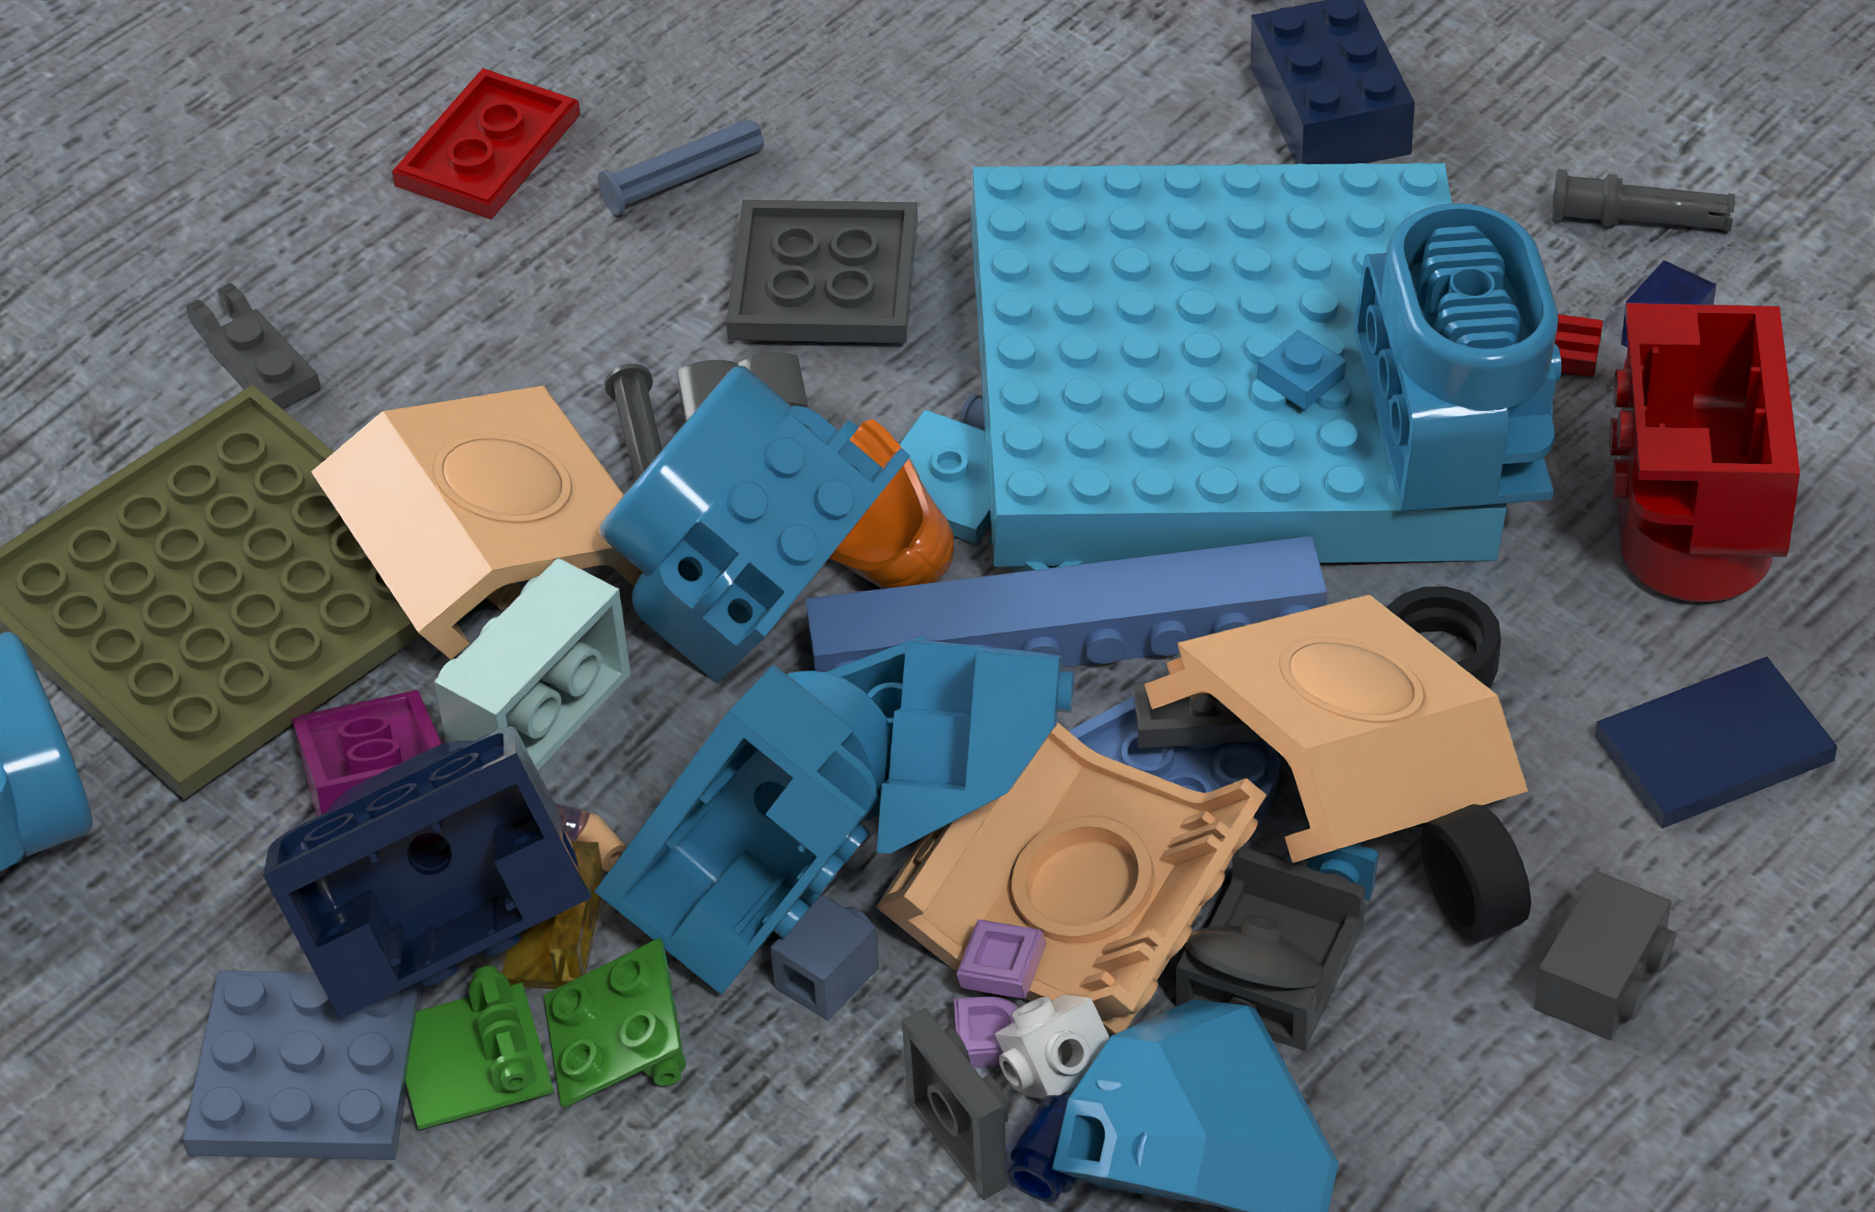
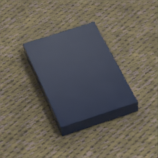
(1715, 741)

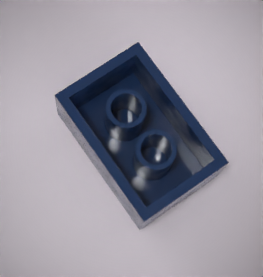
(1331, 83)

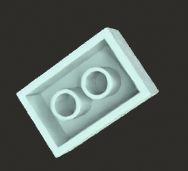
(539, 664)

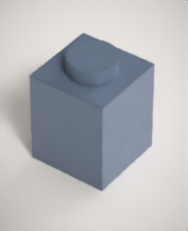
(825, 957)

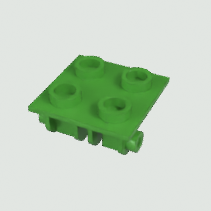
(615, 1025)
(475, 1053)

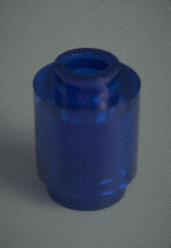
(1036, 1150)

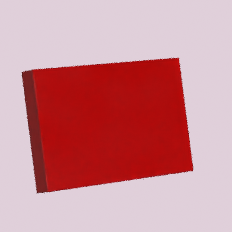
(486, 143)

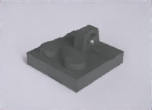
(955, 1102)

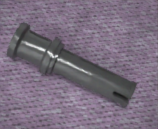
(1612, 200)

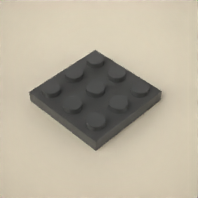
(823, 271)

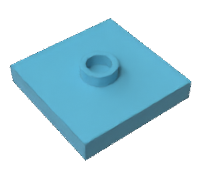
(953, 470)

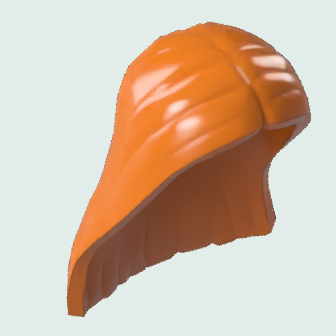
(903, 532)

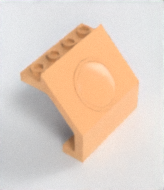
(471, 501)
(1361, 712)
(1091, 858)

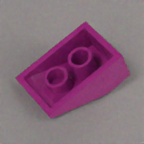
(360, 741)

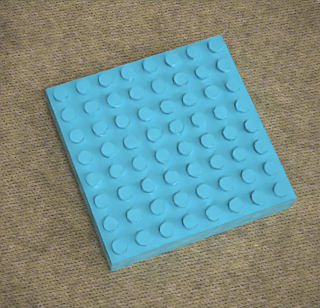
(1129, 349)

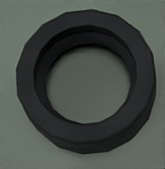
(1459, 614)
(1475, 872)

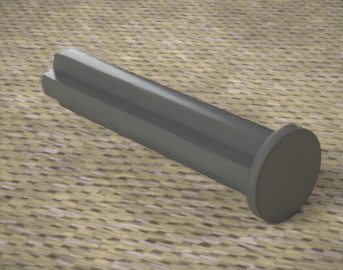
(630, 389)

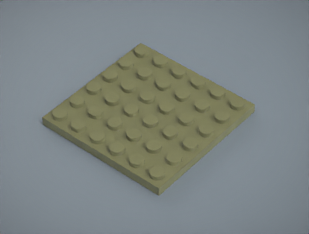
(202, 593)

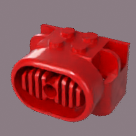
(1703, 448)

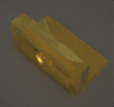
(561, 945)

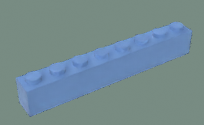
(1079, 610)

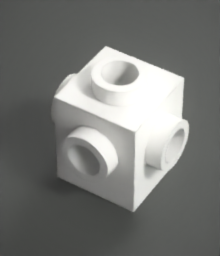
(1051, 1045)

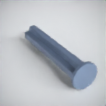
(679, 165)

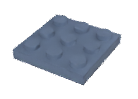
(295, 1078)

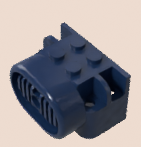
(390, 916)

